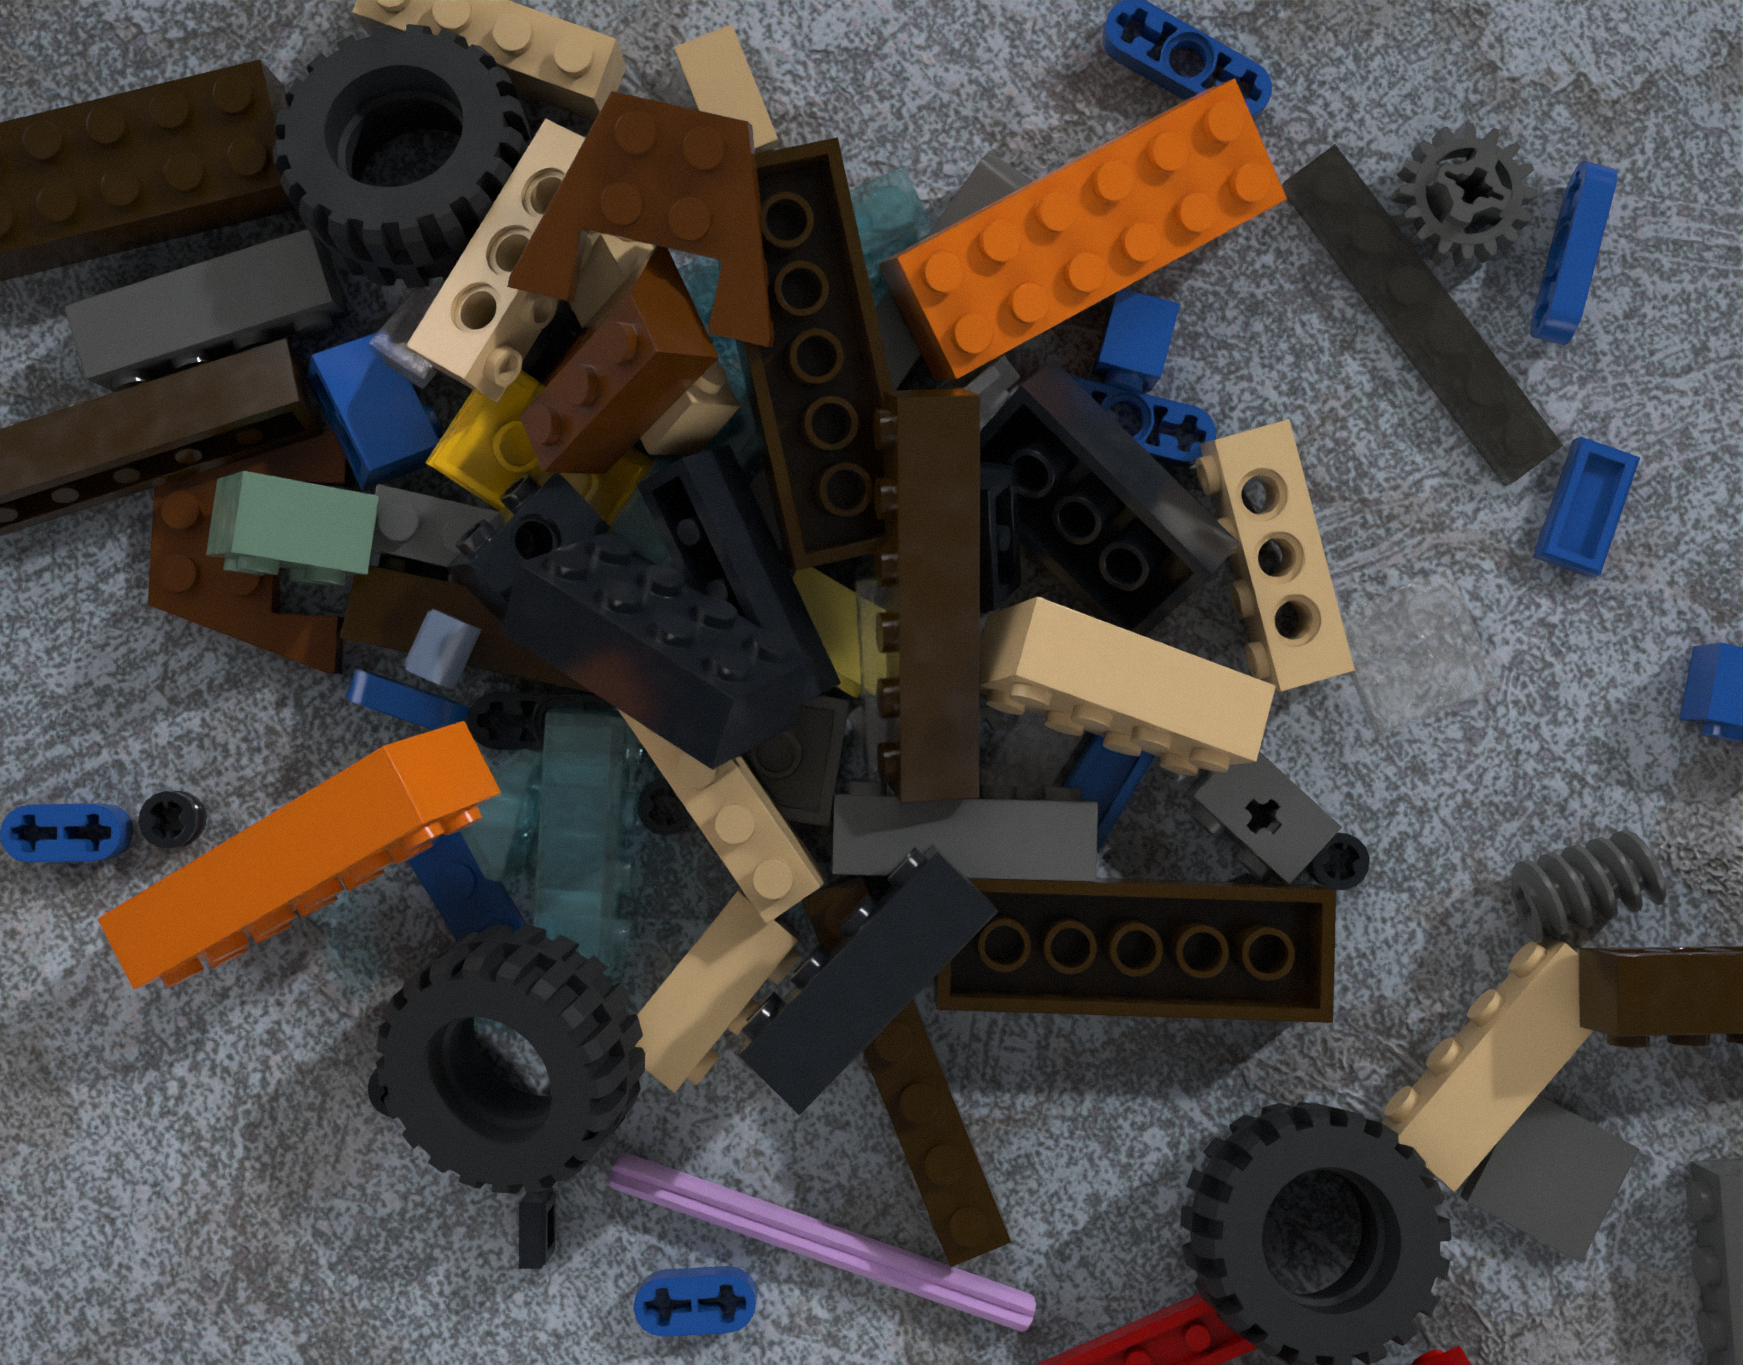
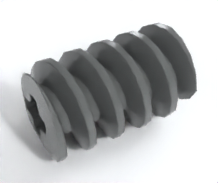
(1585, 879)

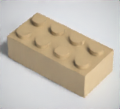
(1121, 688)

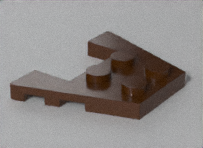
(665, 182)
(235, 603)

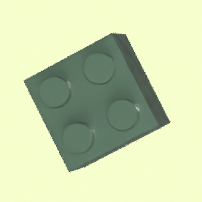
(292, 525)

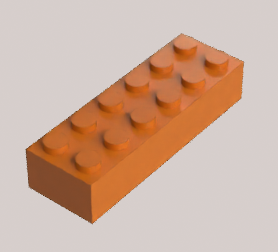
(1083, 231)
(302, 856)

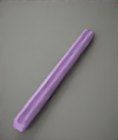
(822, 1241)

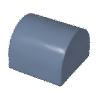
(442, 648)

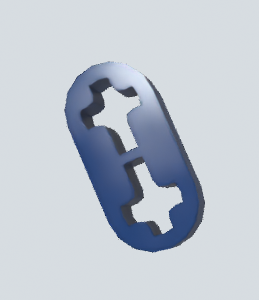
(404, 701)
(66, 845)
(695, 1317)

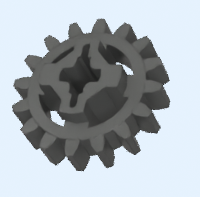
(1492, 195)

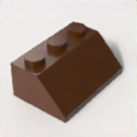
(619, 372)

